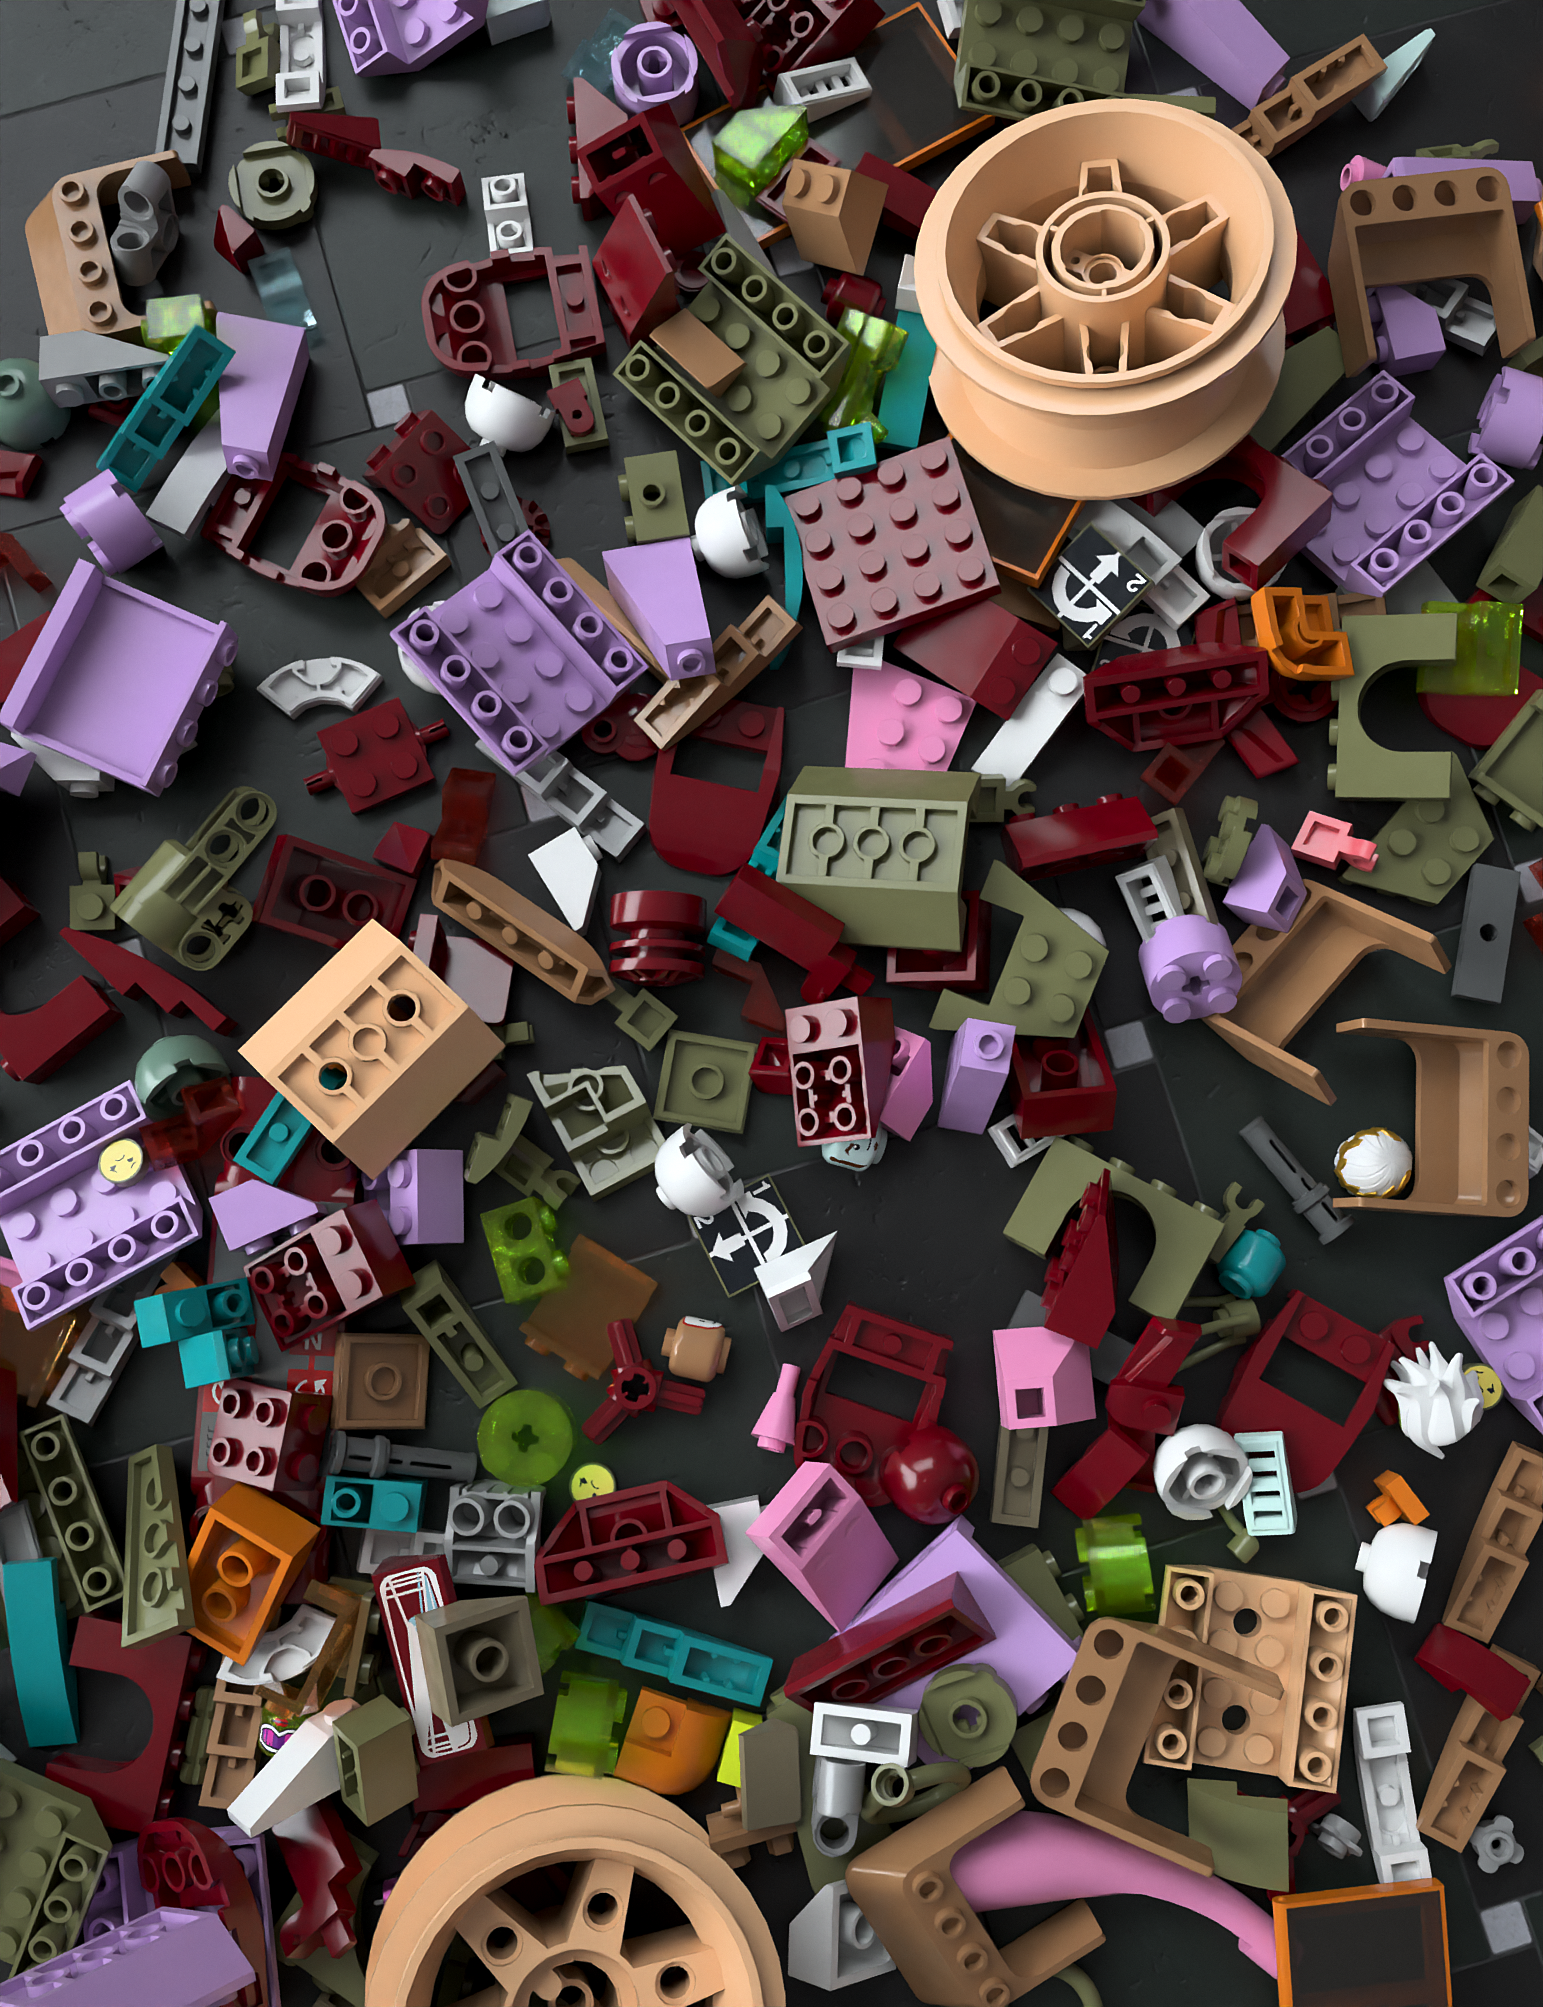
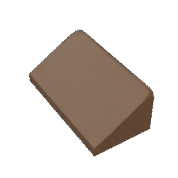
(699, 351)

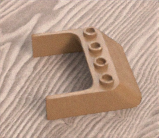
(1426, 232)
(75, 255)
(1297, 971)
(1466, 1121)
(1105, 1723)
(930, 1925)

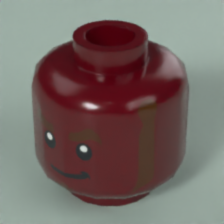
(855, 293)

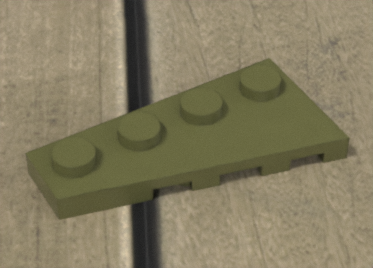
(155, 1566)

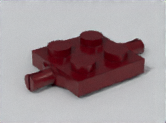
(376, 756)

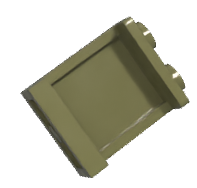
(1514, 766)

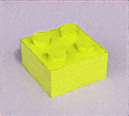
(729, 1761)

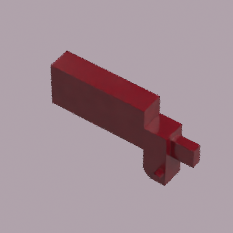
(794, 930)
(471, 1776)
(321, 1867)

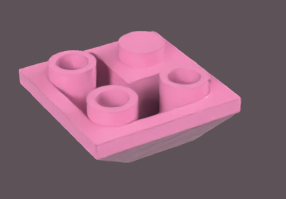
(908, 1085)
(1042, 1378)

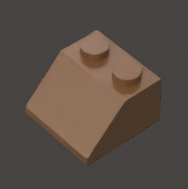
(833, 214)

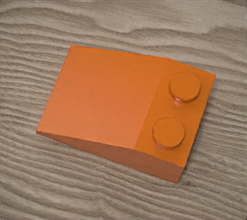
(244, 1568)

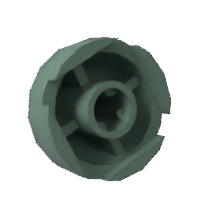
(26, 409)
(172, 1066)

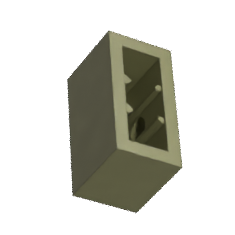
(656, 498)
(376, 1759)

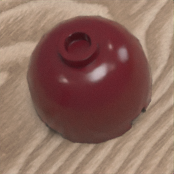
(932, 1476)

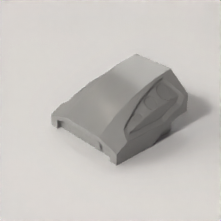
(494, 1533)

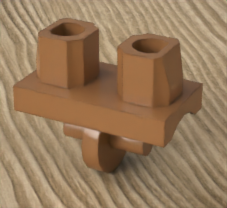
(733, 1841)

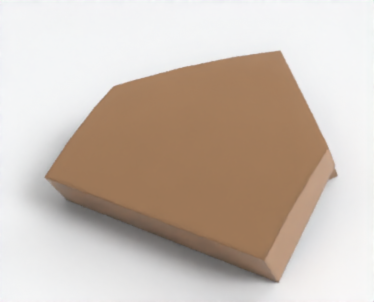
(402, 567)

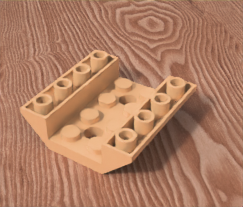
(395, 1069)
(1299, 1635)

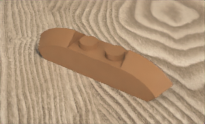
(521, 931)

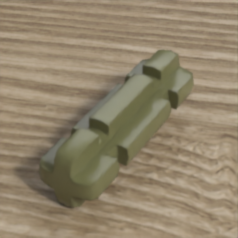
(195, 1765)

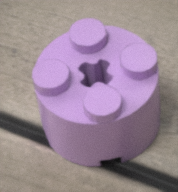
(656, 68)
(1511, 420)
(113, 521)
(1190, 968)

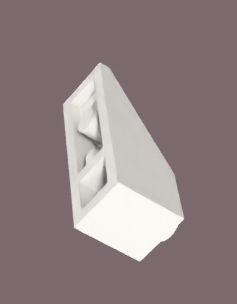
(1033, 721)
(295, 1776)

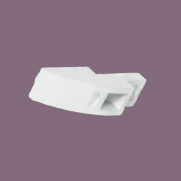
(1175, 592)

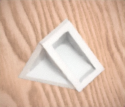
(797, 1282)

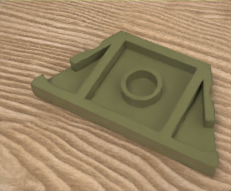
(1427, 845)

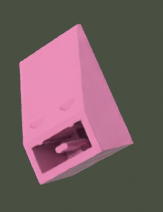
(825, 1542)

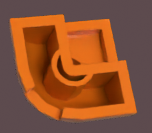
(1300, 635)
(671, 1743)

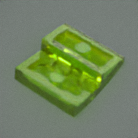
(1485, 650)

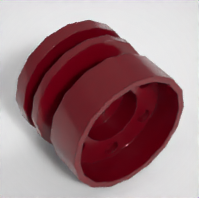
(657, 934)

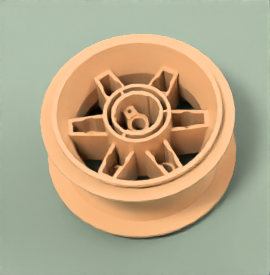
(1100, 251)
(611, 1834)

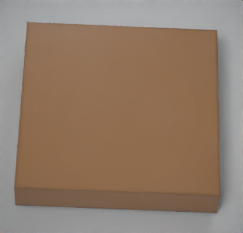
(379, 1381)

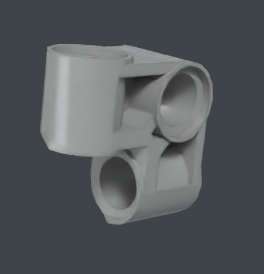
(146, 225)
(837, 1794)

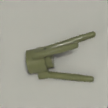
(1233, 1319)

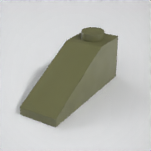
(457, 1334)

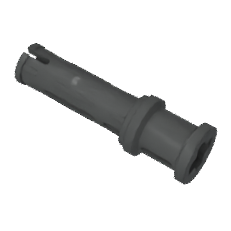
(1308, 1196)
(379, 1456)

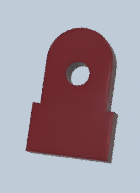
(569, 401)

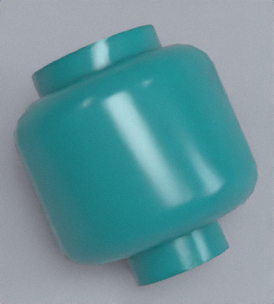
(1251, 1264)

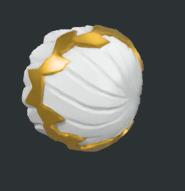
(1373, 1163)

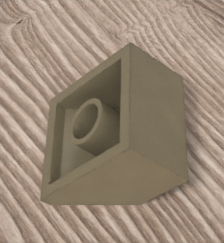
(478, 1657)

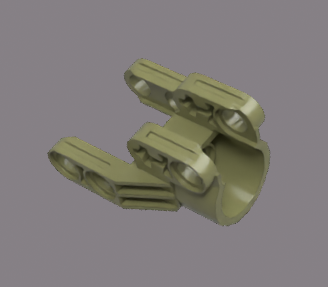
(188, 883)

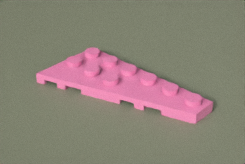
(903, 721)

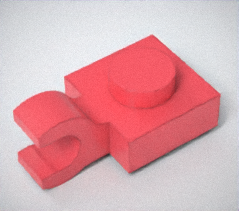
(1328, 840)

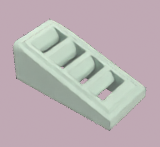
(1400, 67)
(1272, 1512)

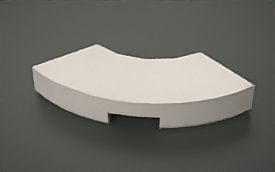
(320, 682)
(283, 1652)

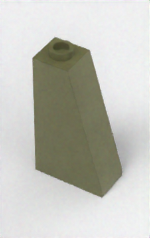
(1305, 381)
(820, 1868)

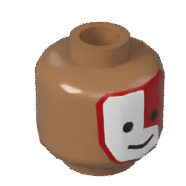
(696, 1349)

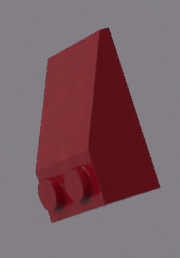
(980, 653)
(328, 893)
(1061, 1084)

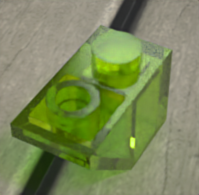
(758, 143)

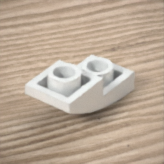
(507, 213)

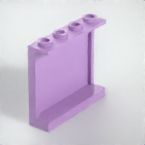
(118, 679)
(1029, 1645)

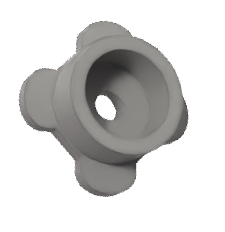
(1337, 1836)
(1508, 1849)

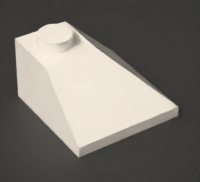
(834, 1942)

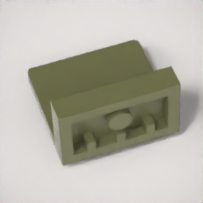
(365, 1654)

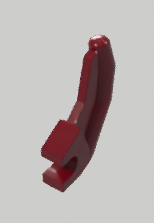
(1397, 1333)

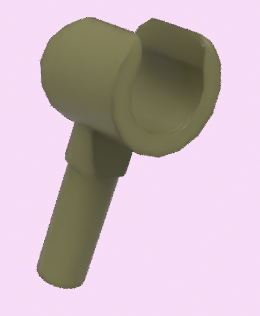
(1242, 1544)

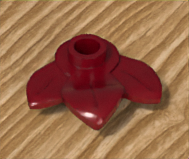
(626, 736)

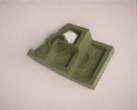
(601, 1125)

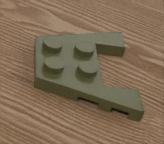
(1045, 974)

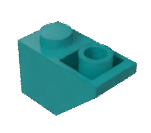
(194, 1312)
(218, 1357)
(374, 1503)

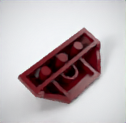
(727, 46)
(1176, 694)
(628, 1544)

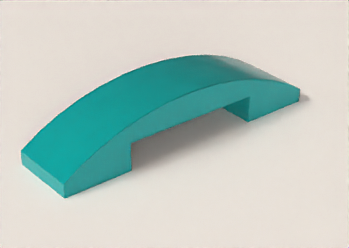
(842, 455)
(782, 529)

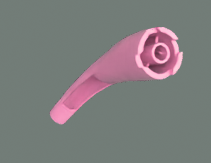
(1059, 1858)

